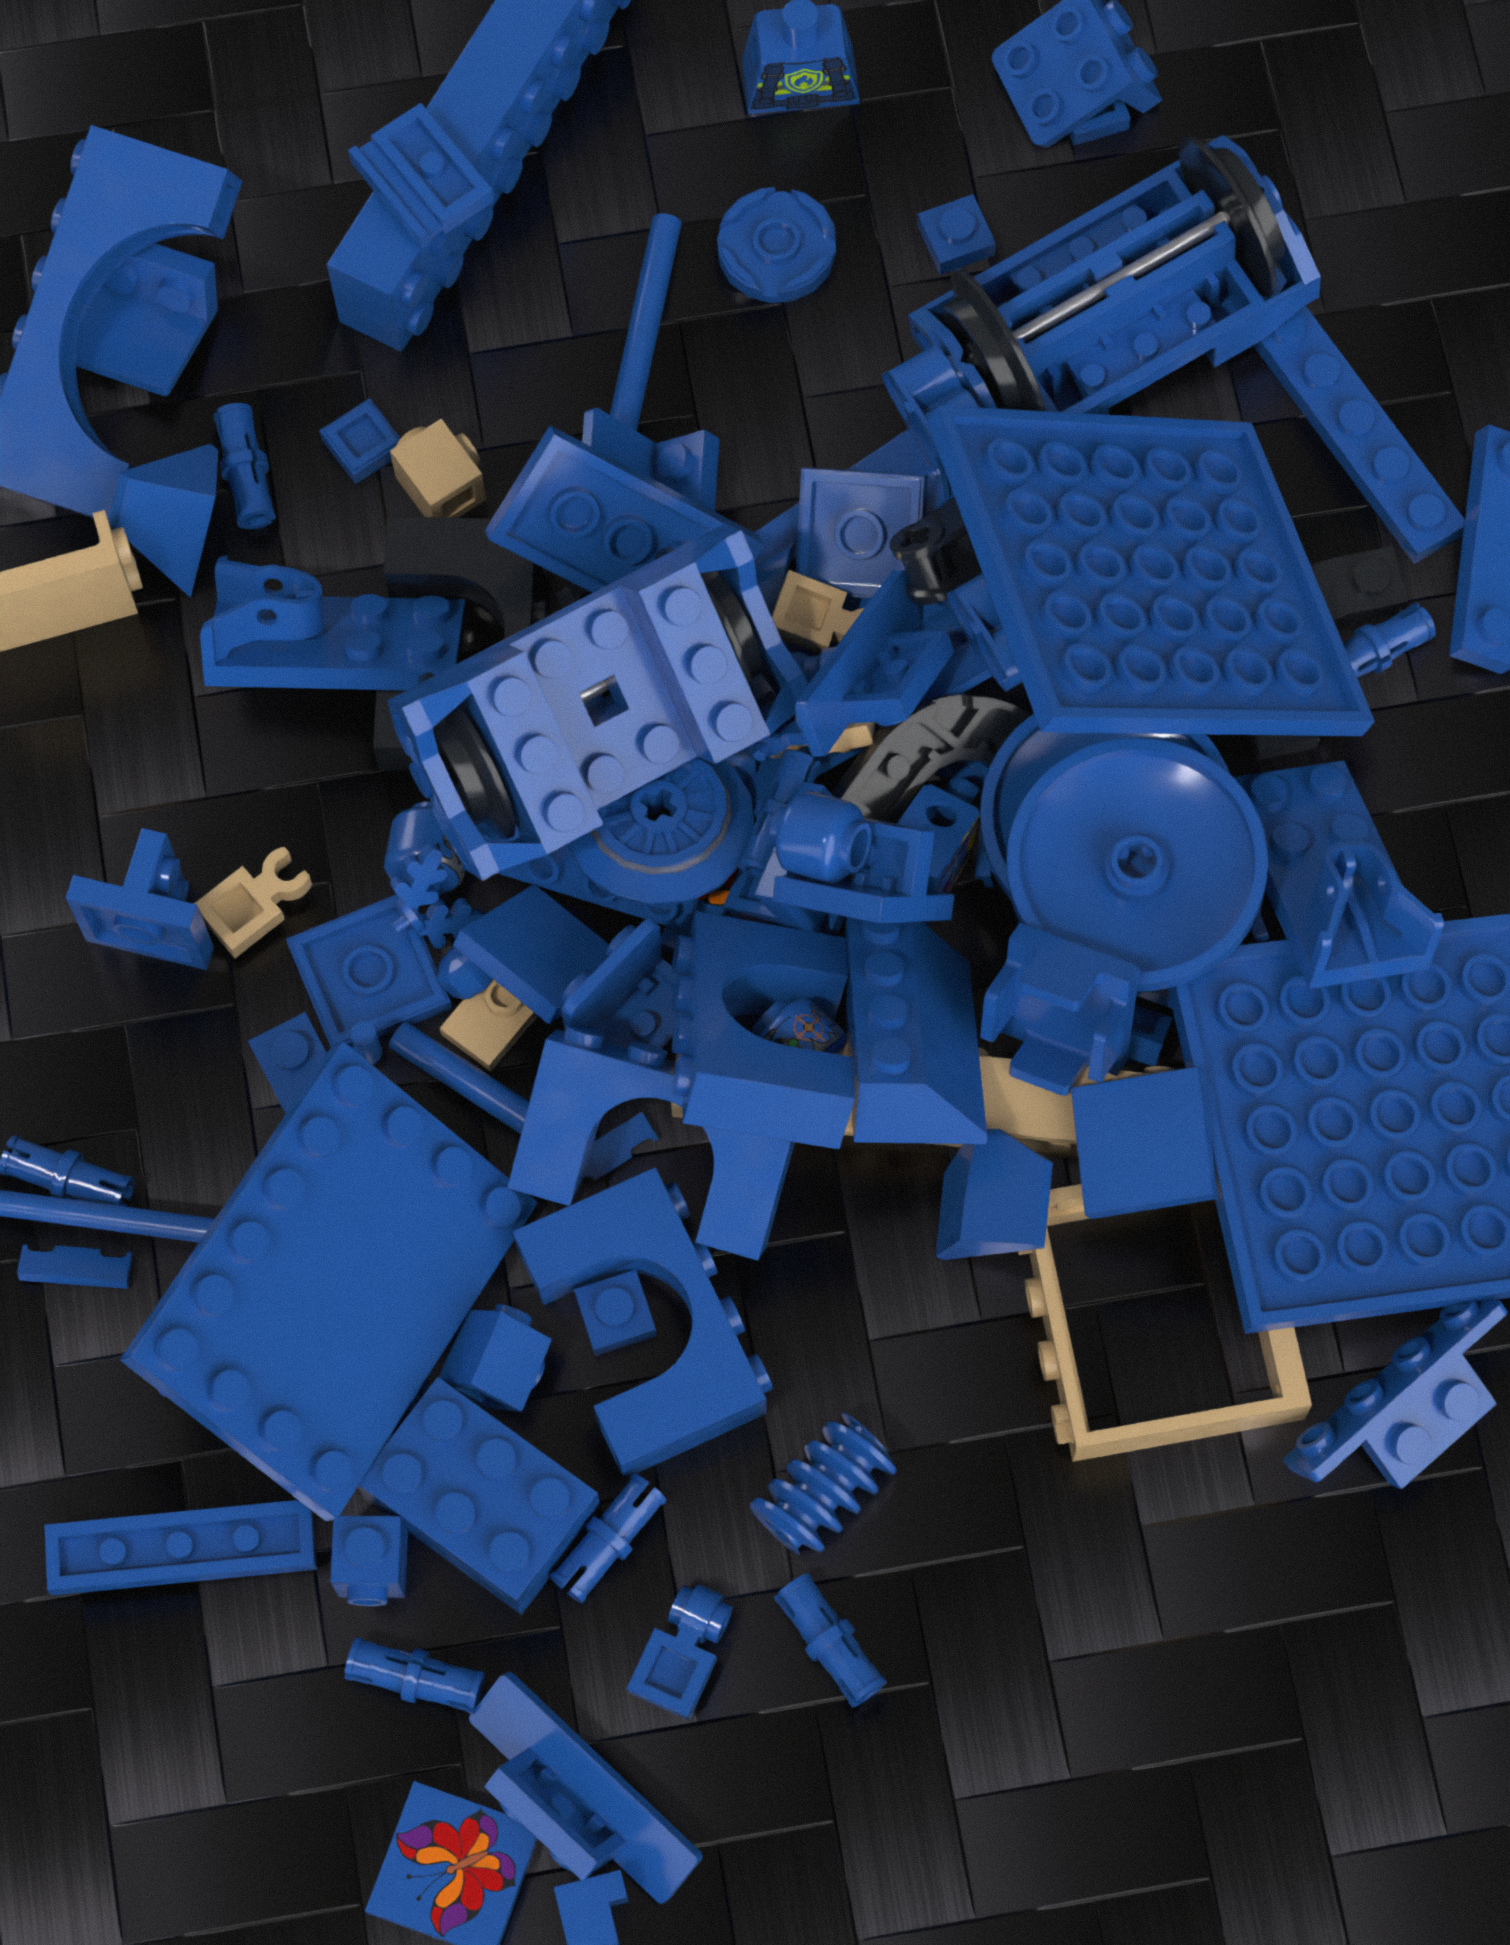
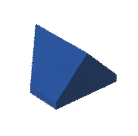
(169, 510)

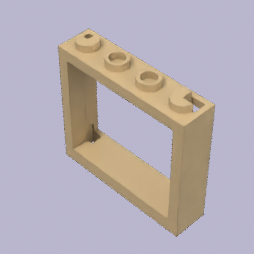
(1057, 1361)

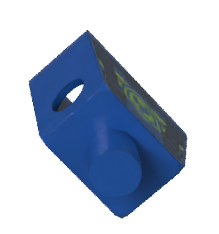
(799, 59)

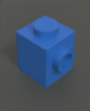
(496, 1358)
(369, 1559)

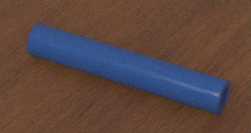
(460, 1075)

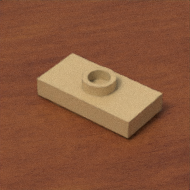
(488, 1025)

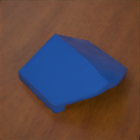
(994, 1199)

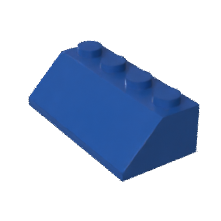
(911, 1037)

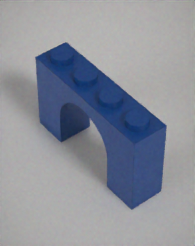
(734, 1076)
(586, 1078)
(643, 1230)

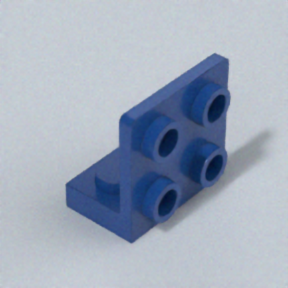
(149, 318)
(682, 463)

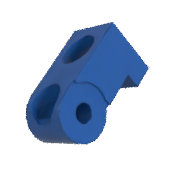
(587, 1909)

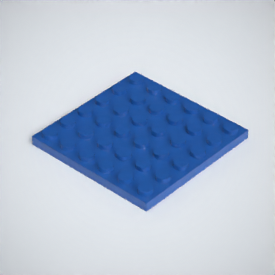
(1147, 575)
(1358, 1128)

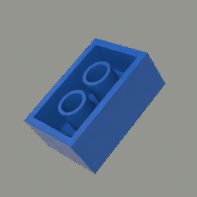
(479, 1495)

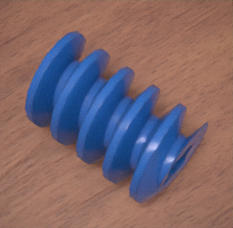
(823, 1485)

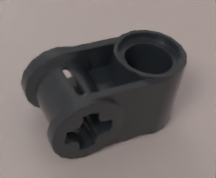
(936, 554)

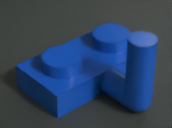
(294, 1051)

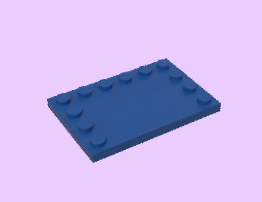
(330, 1282)

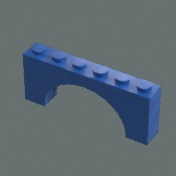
(117, 204)

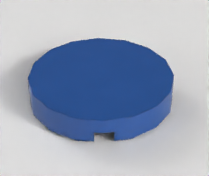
(776, 245)

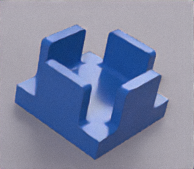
(1065, 1006)

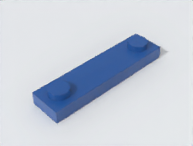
(1483, 585)
(179, 1547)

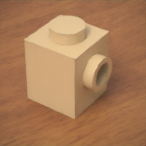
(439, 471)

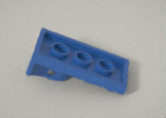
(319, 640)
(1335, 879)

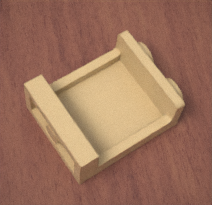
(69, 590)

